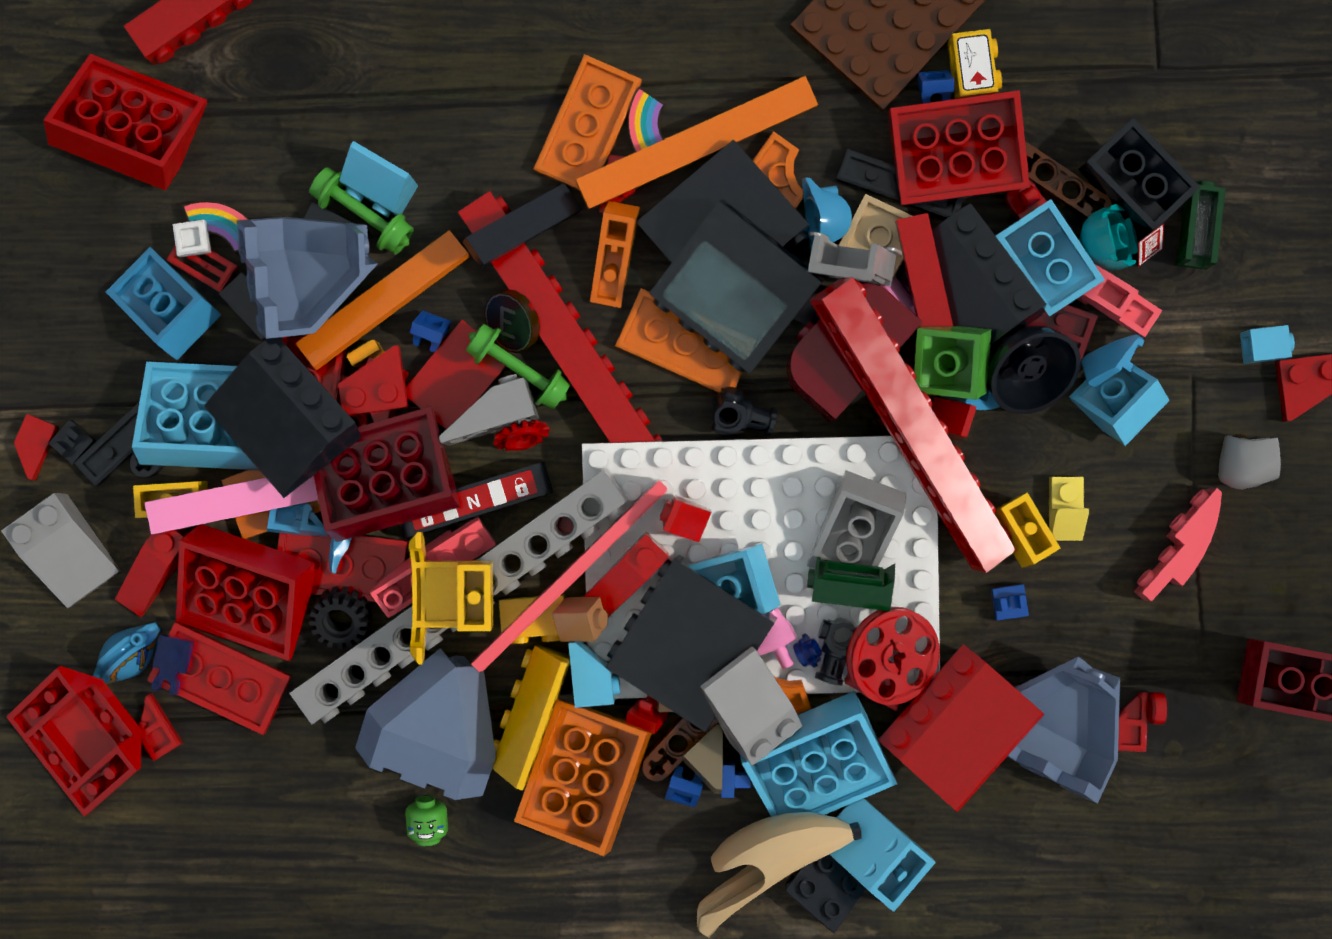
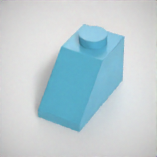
(591, 679)

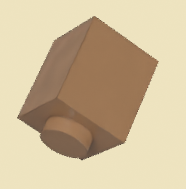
(580, 619)

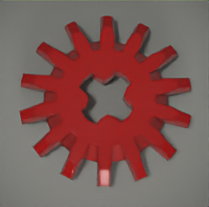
(521, 436)

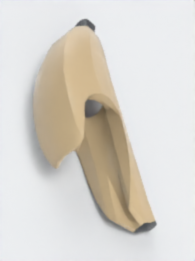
(772, 852)

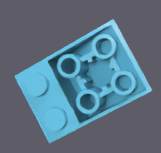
(884, 858)

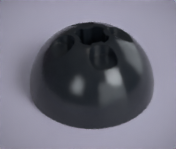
(1032, 369)

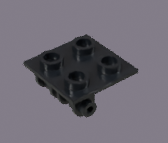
(825, 891)

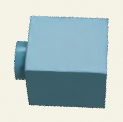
(1266, 344)

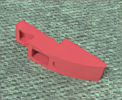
(1122, 304)
(1191, 538)
(463, 544)

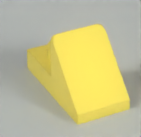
(1067, 509)

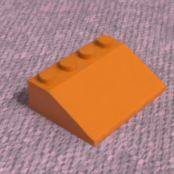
(583, 777)

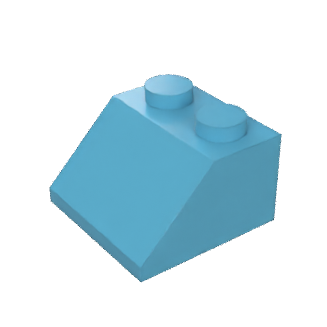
(377, 181)
(1122, 402)

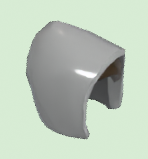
(1249, 462)

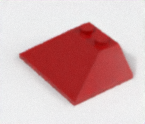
(80, 735)

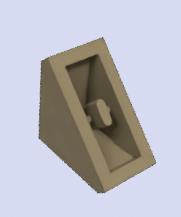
(707, 759)

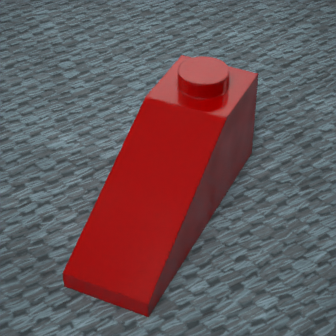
(151, 571)
(629, 573)

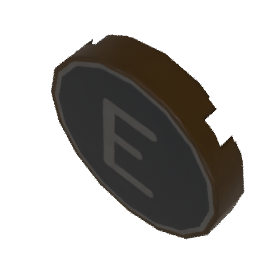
(514, 317)

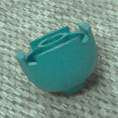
(1109, 238)

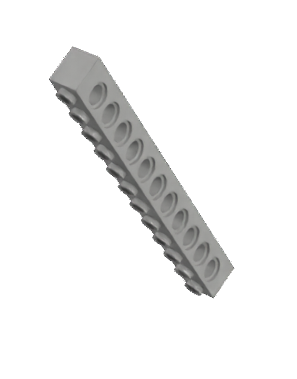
(312, 694)

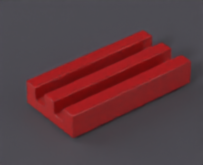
(225, 276)

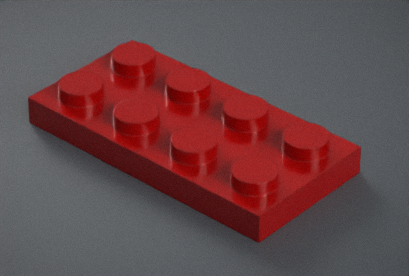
(360, 568)
(229, 681)

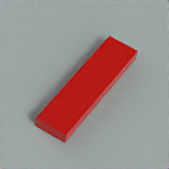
(923, 271)

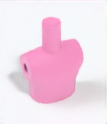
(777, 639)

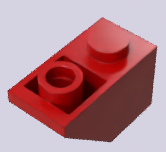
(684, 518)

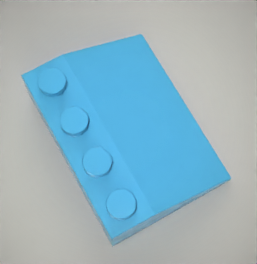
(174, 423)
(824, 762)

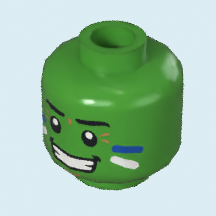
(426, 820)

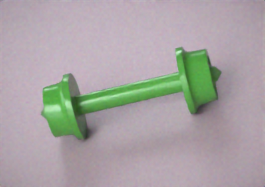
(394, 234)
(552, 390)

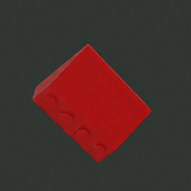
(125, 121)
(959, 147)
(242, 590)
(961, 727)

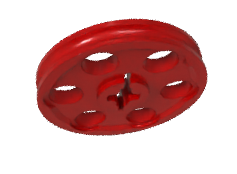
(883, 648)

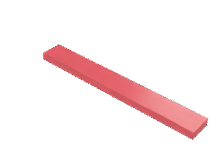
(569, 576)

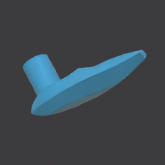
(336, 551)

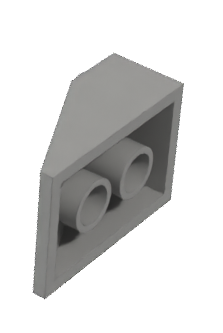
(496, 409)
(859, 522)
(61, 549)
(751, 706)

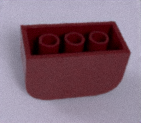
(819, 369)
(1286, 680)

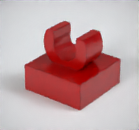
(645, 715)

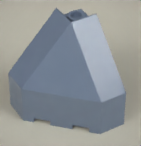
(301, 270)
(433, 728)
(1079, 728)

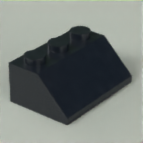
(1139, 177)

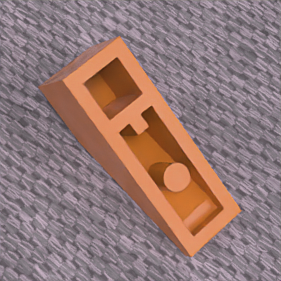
(614, 253)

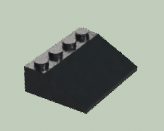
(981, 278)
(281, 416)

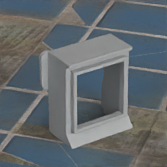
(838, 262)

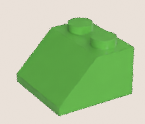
(952, 361)

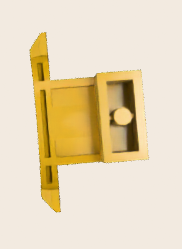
(448, 595)

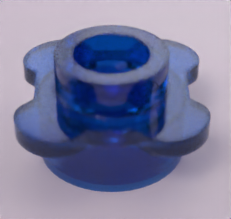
(807, 651)

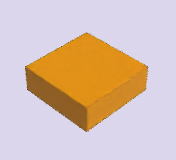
(360, 355)

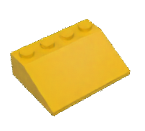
(530, 714)

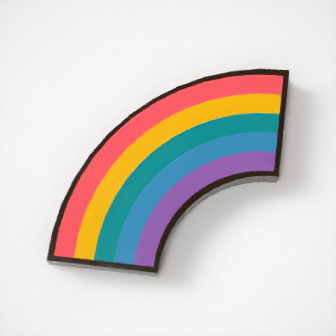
(644, 120)
(220, 219)

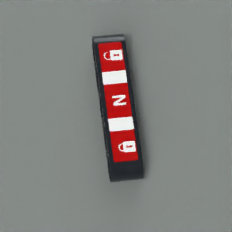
(487, 497)

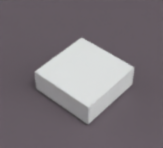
(191, 238)

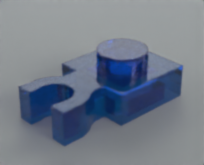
(172, 658)

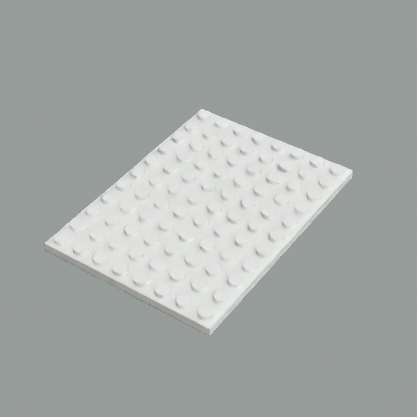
(774, 497)

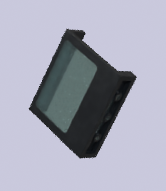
(735, 286)

